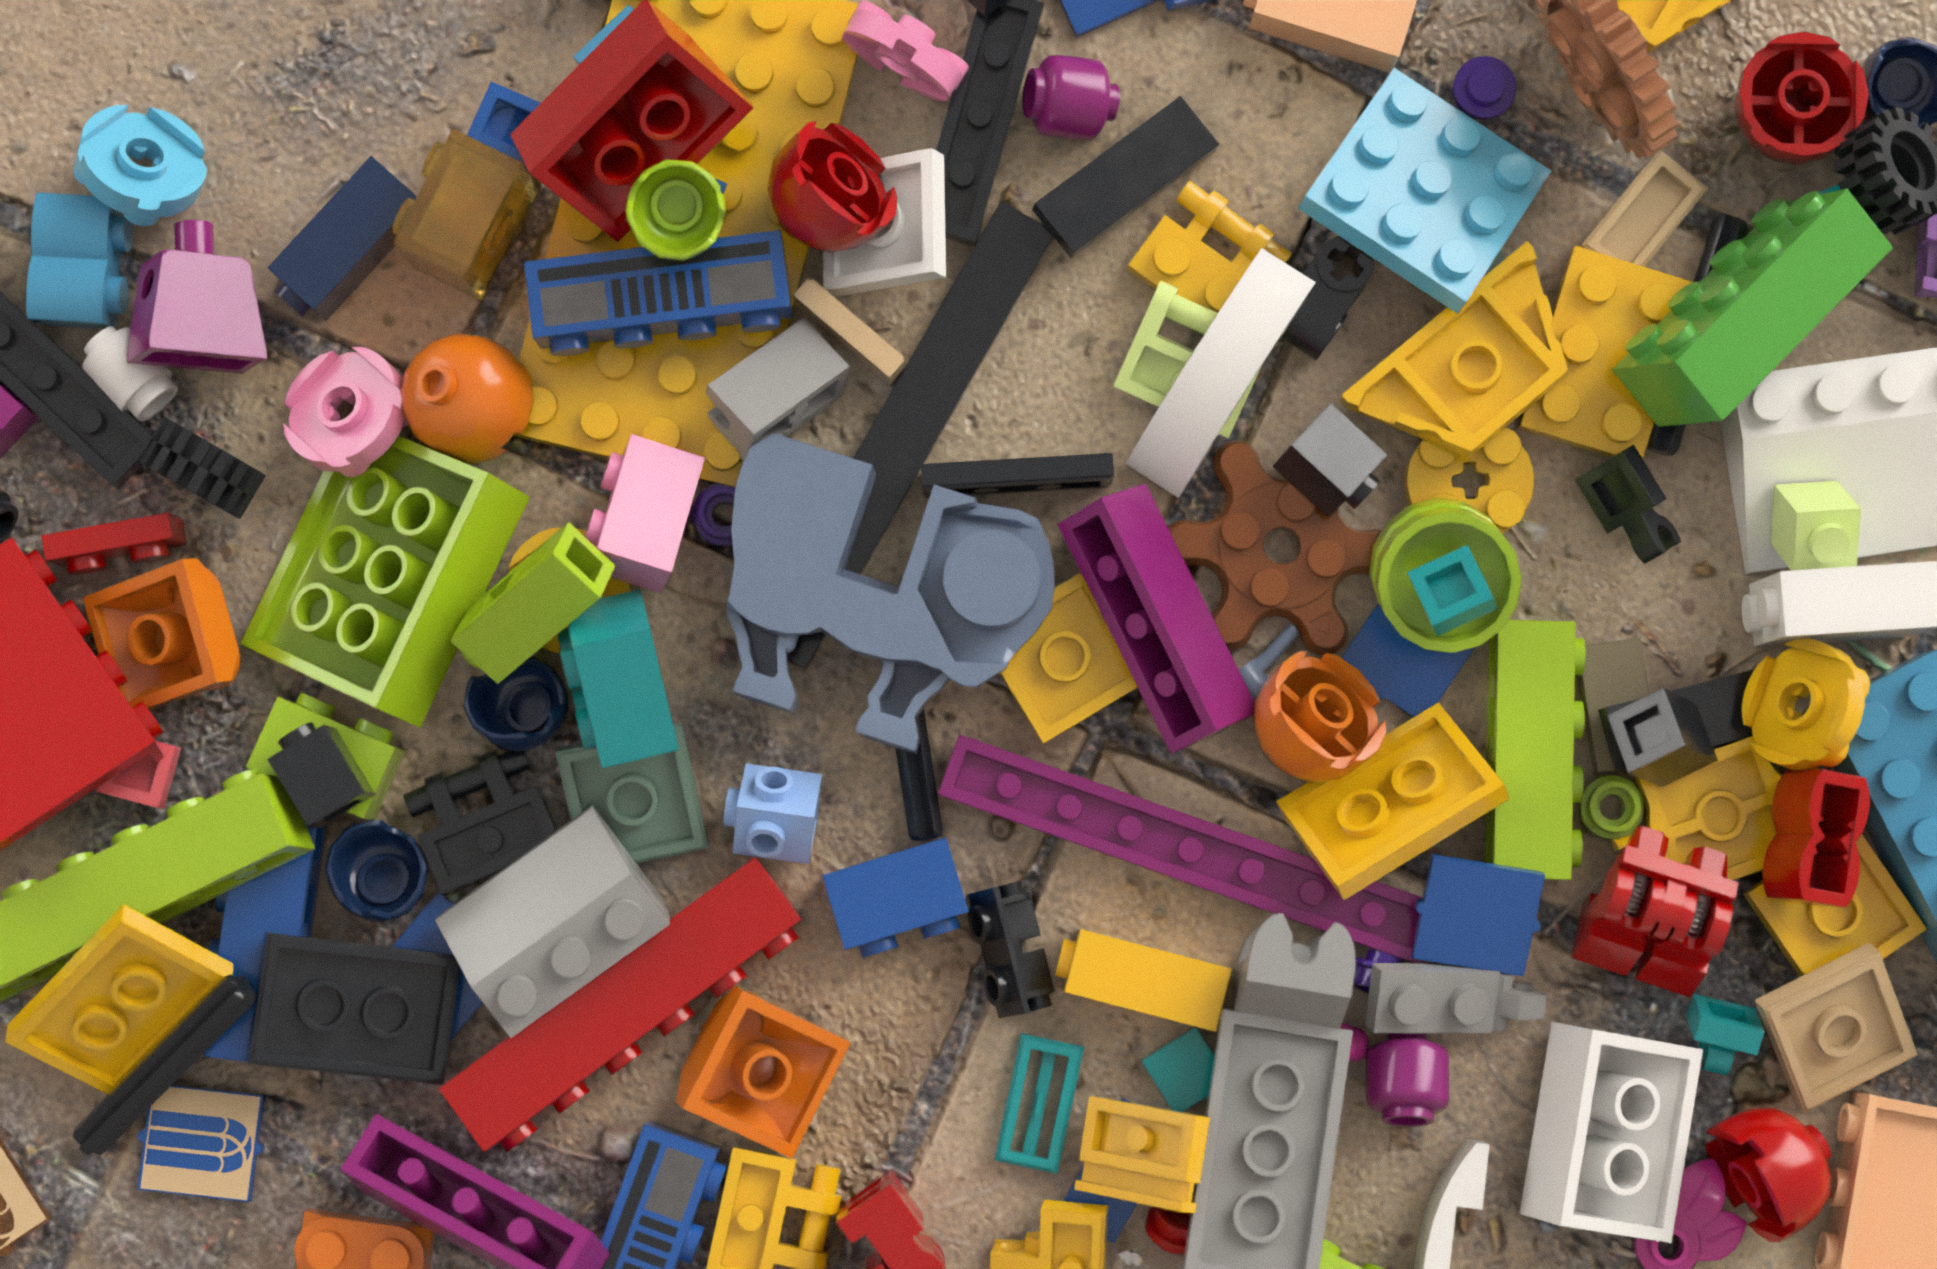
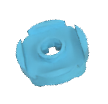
(136, 190)

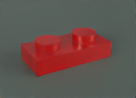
(88, 547)

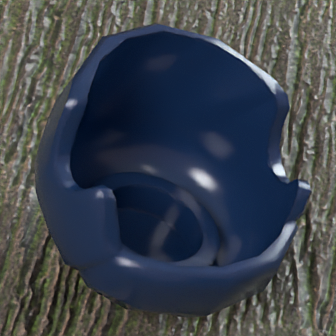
(1903, 76)
(520, 709)
(376, 871)

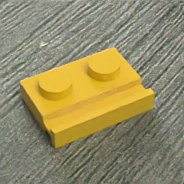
(1142, 1153)

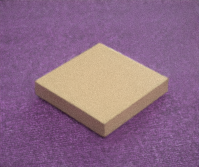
(1836, 1027)

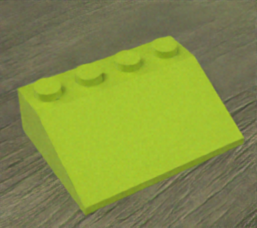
(386, 576)

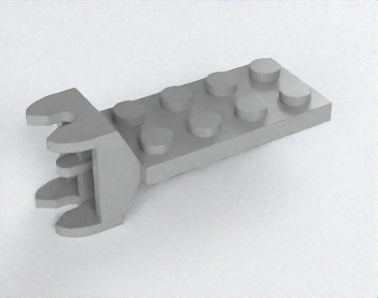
(1274, 1104)

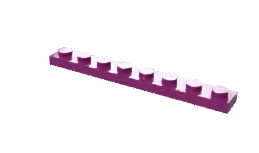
(1175, 845)

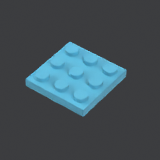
(1425, 190)

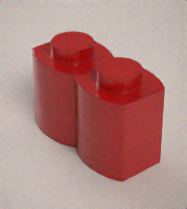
(1816, 827)

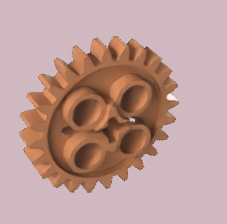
(1611, 71)

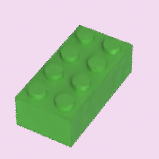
(1751, 307)

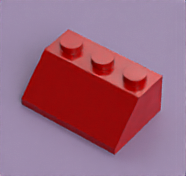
(624, 109)

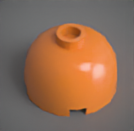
(466, 397)
(1317, 718)

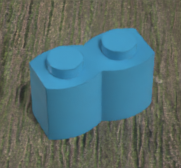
(76, 262)

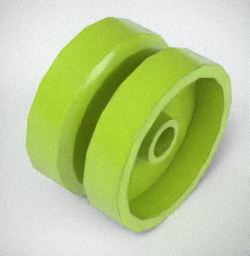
(1429, 532)

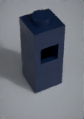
(341, 242)

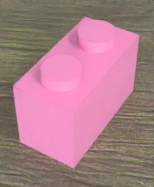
(645, 510)

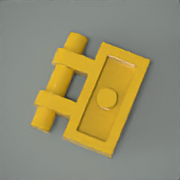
(1191, 265)
(754, 1212)

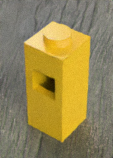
(1143, 979)

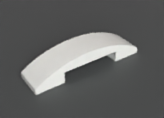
(1219, 372)
(1458, 1186)

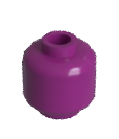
(1070, 97)
(1407, 1079)

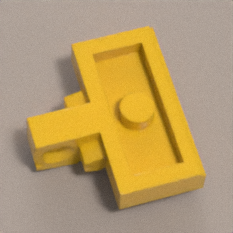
(1069, 1238)

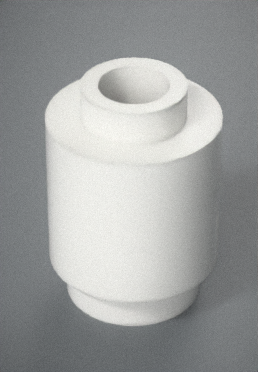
(132, 387)

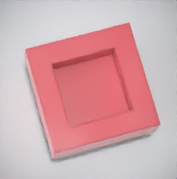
(145, 780)

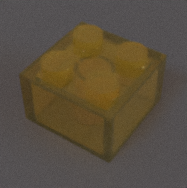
(464, 213)

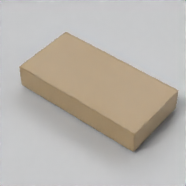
(1646, 212)
(849, 331)

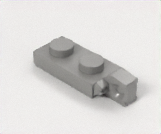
(1447, 999)

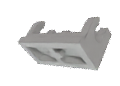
(777, 387)

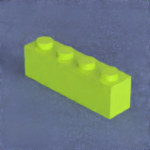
(1532, 746)

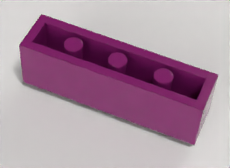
(1157, 617)
(466, 1203)

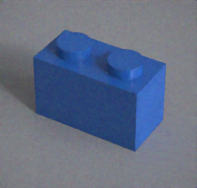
(895, 896)

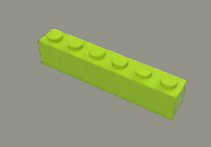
(153, 870)

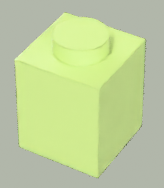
(1815, 525)

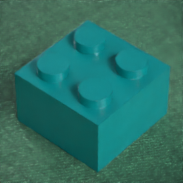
(621, 684)

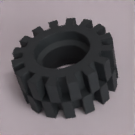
(1891, 169)
(201, 467)

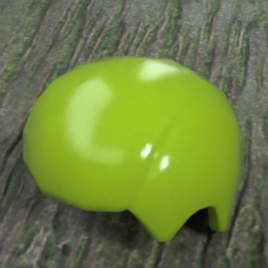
(675, 209)

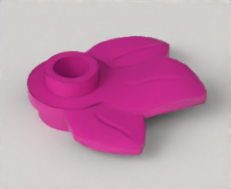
(1700, 1224)

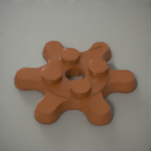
(1252, 582)

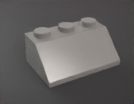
(552, 921)

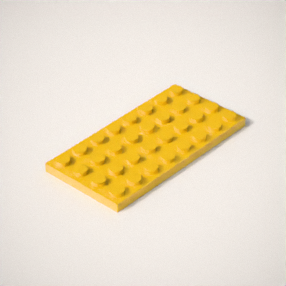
(793, 72)

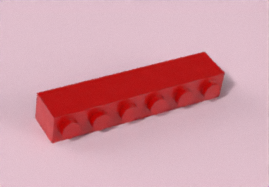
(623, 1005)

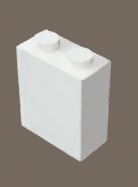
(1842, 603)

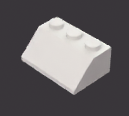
(1611, 1133)

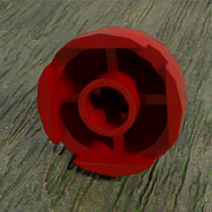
(1800, 98)
(830, 189)
(1772, 1168)

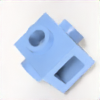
(774, 813)

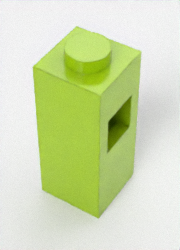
(532, 603)

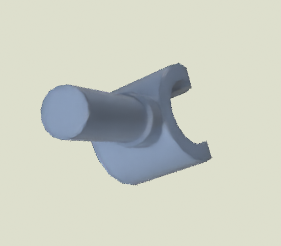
(1253, 672)

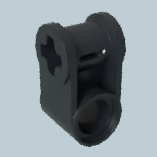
(1329, 299)

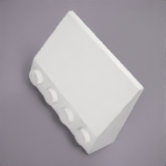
(1845, 423)

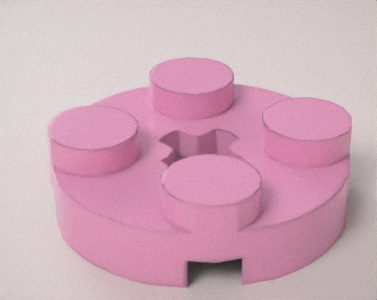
(905, 50)
(370, 428)

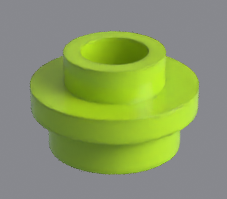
(1631, 807)

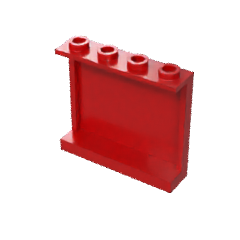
(59, 703)

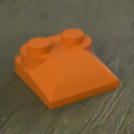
(166, 633)
(759, 1070)
(361, 1242)

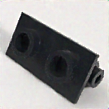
(1012, 979)

